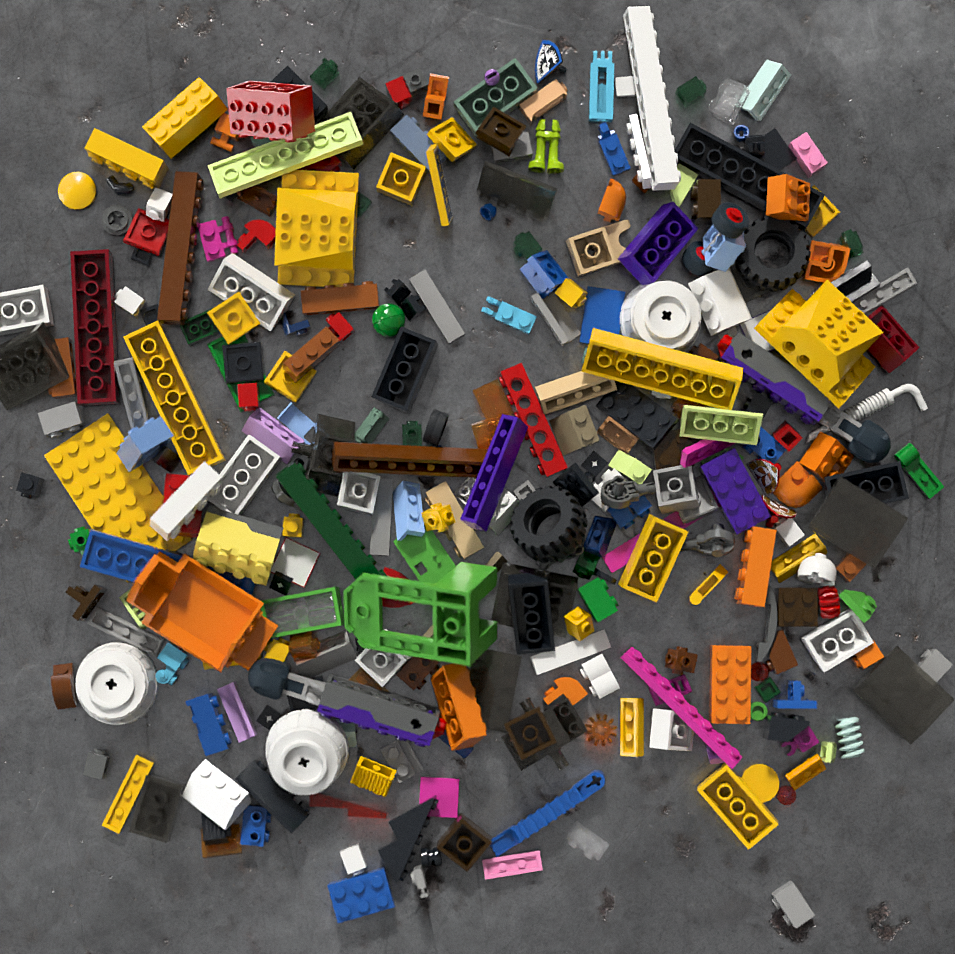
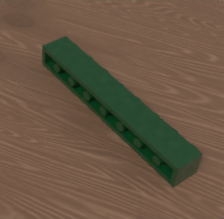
(327, 521)

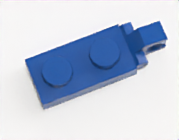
(612, 150)

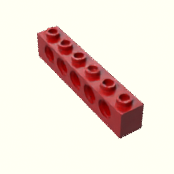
(518, 374)

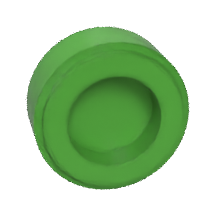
(758, 711)

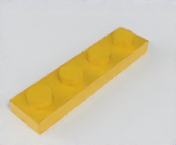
(127, 794)

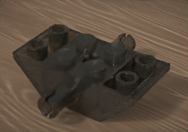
(319, 467)
(565, 727)

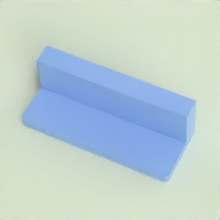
(408, 510)

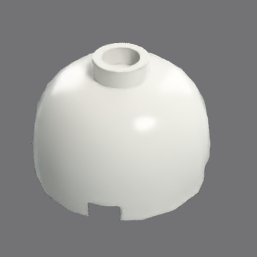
(817, 570)

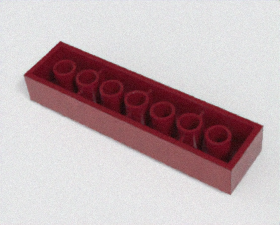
(94, 327)

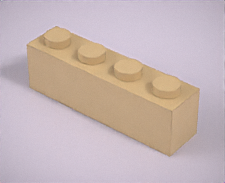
(572, 390)
(464, 537)

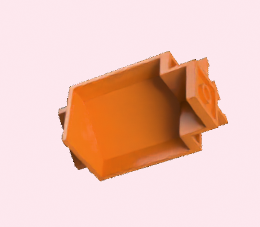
(201, 612)

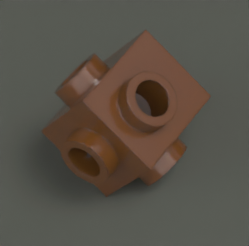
(680, 660)

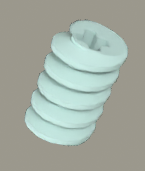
(850, 737)

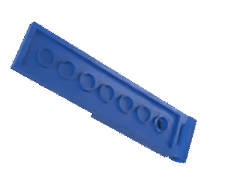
(128, 558)

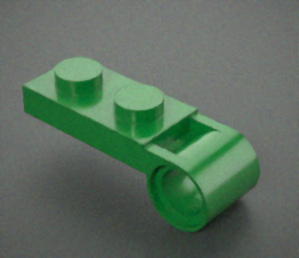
(918, 471)

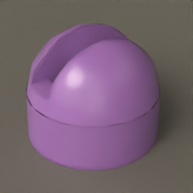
(493, 80)

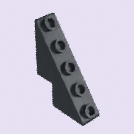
(408, 833)

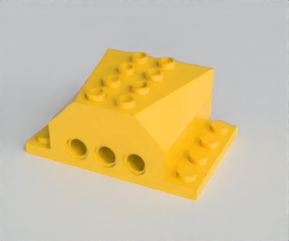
(316, 228)
(823, 339)

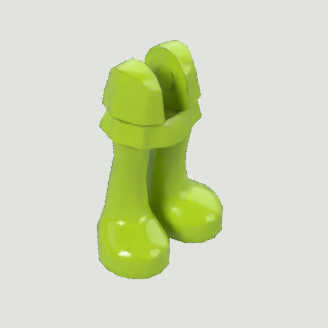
(552, 137)

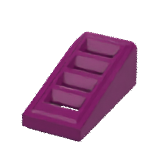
(683, 678)

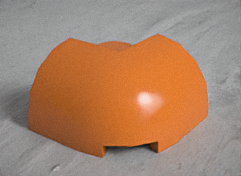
(613, 201)
(826, 261)
(797, 487)

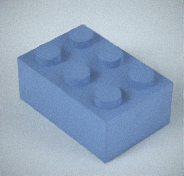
(144, 443)

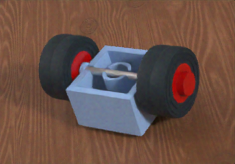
(721, 242)

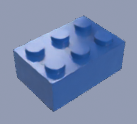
(361, 895)

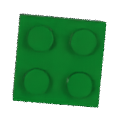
(597, 599)

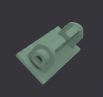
(371, 426)

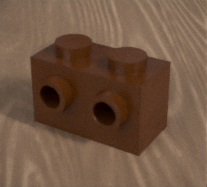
(416, 671)

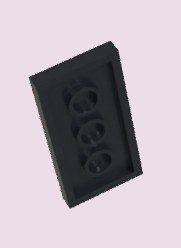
(638, 414)

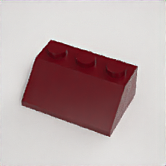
(894, 344)

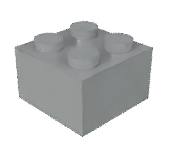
(676, 489)

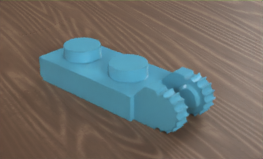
(510, 315)

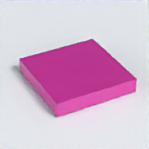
(446, 791)

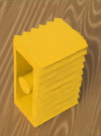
(373, 776)

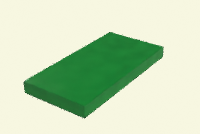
(216, 350)

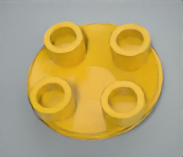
(77, 190)

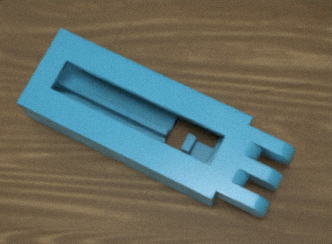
(601, 94)

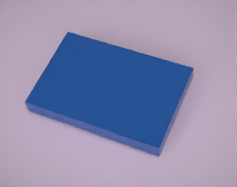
(601, 312)

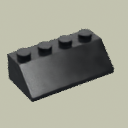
(405, 370)
(882, 482)
(531, 613)
(272, 796)

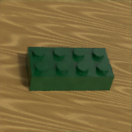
(199, 328)

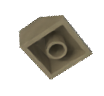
(574, 430)

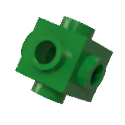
(74, 542)

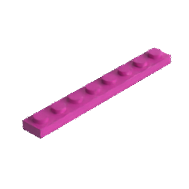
(682, 708)

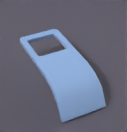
(296, 421)

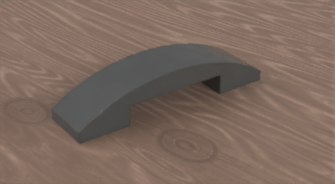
(763, 647)

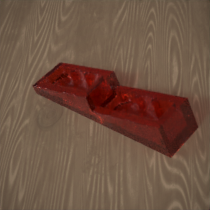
(354, 809)

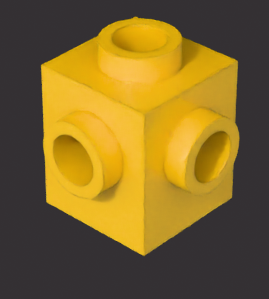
(438, 517)

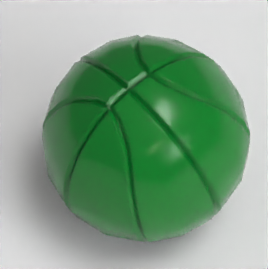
(388, 320)

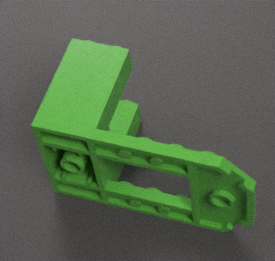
(457, 629)

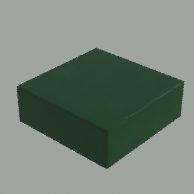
(767, 689)

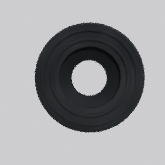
(435, 427)

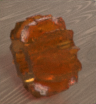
(604, 724)

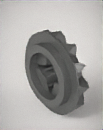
(108, 218)

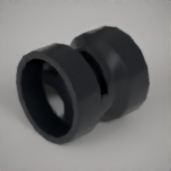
(431, 857)

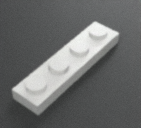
(640, 158)

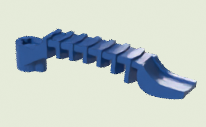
(551, 811)

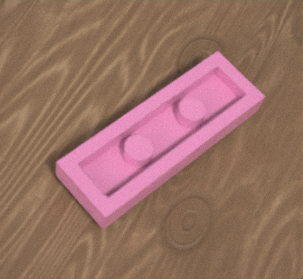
(512, 864)

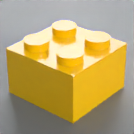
(401, 179)

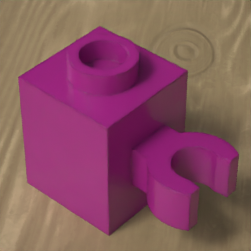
(802, 741)

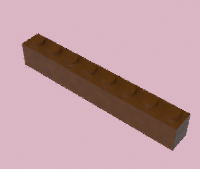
(179, 248)
(407, 459)

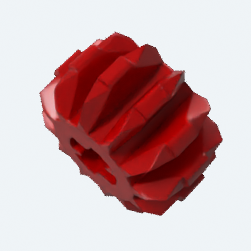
(828, 602)

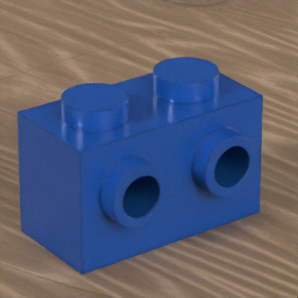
(766, 448)
(254, 826)

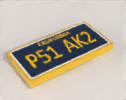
(439, 185)

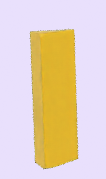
(789, 562)
(632, 727)

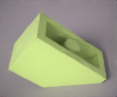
(687, 180)
(629, 467)

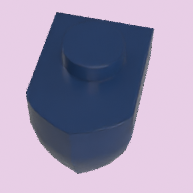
(300, 328)

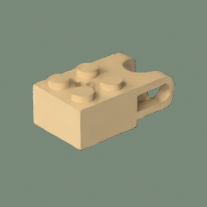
(604, 243)

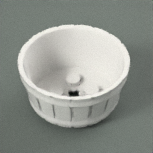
(644, 309)
(135, 682)
(307, 736)

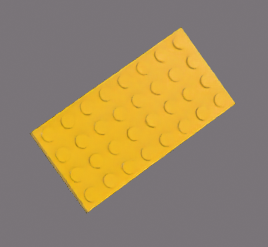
(105, 490)

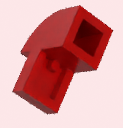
(257, 230)

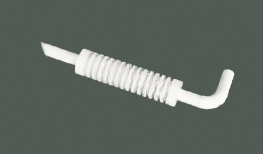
(875, 404)

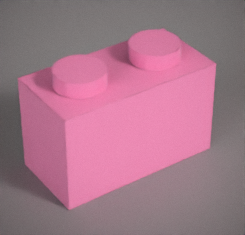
(807, 155)

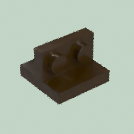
(500, 131)
(87, 598)

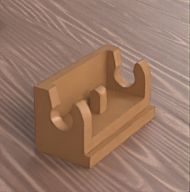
(617, 435)

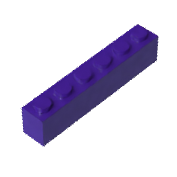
(494, 473)

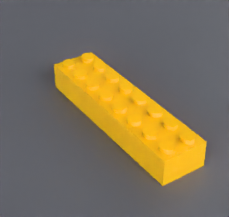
(662, 369)
(174, 397)

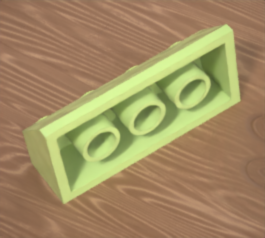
(720, 425)

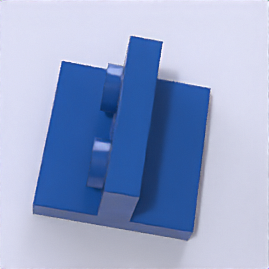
(543, 273)
(794, 701)

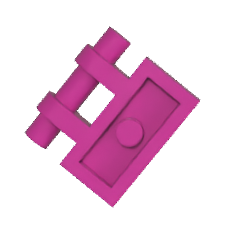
(212, 240)

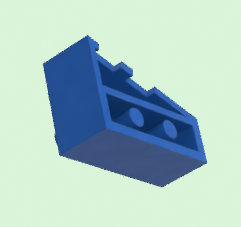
(209, 723)

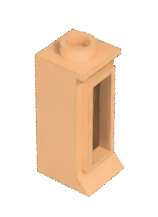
(543, 100)

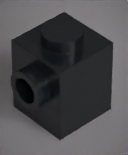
(758, 404)
(29, 485)

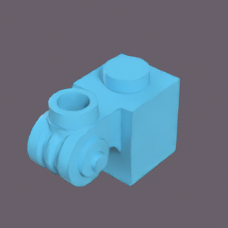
(174, 662)

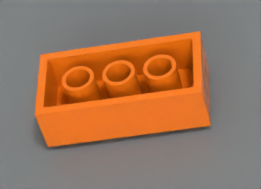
(756, 566)
(730, 684)
(458, 706)

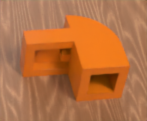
(436, 96)
(569, 687)

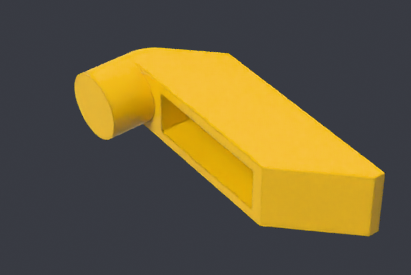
(707, 585)

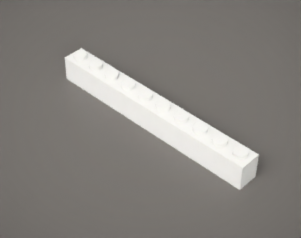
(651, 98)

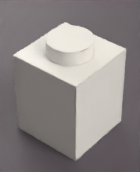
(159, 204)
(129, 301)
(788, 531)
(353, 859)

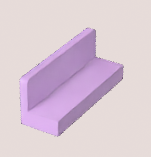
(271, 434)
(237, 711)

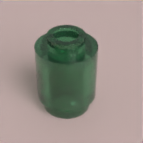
(852, 240)

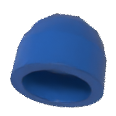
(741, 128)
(488, 207)

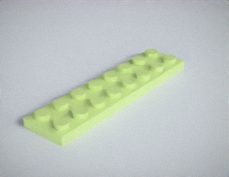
(283, 157)

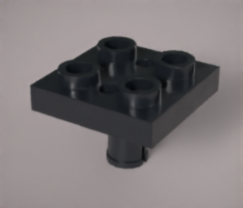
(577, 484)

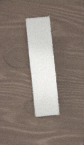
(570, 652)

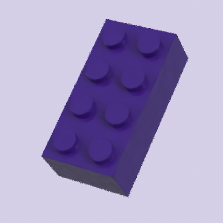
(658, 243)
(734, 491)

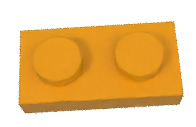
(805, 772)

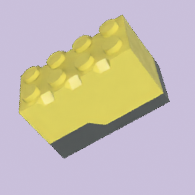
(237, 545)

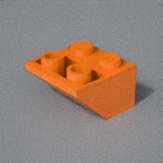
(788, 198)
(826, 457)

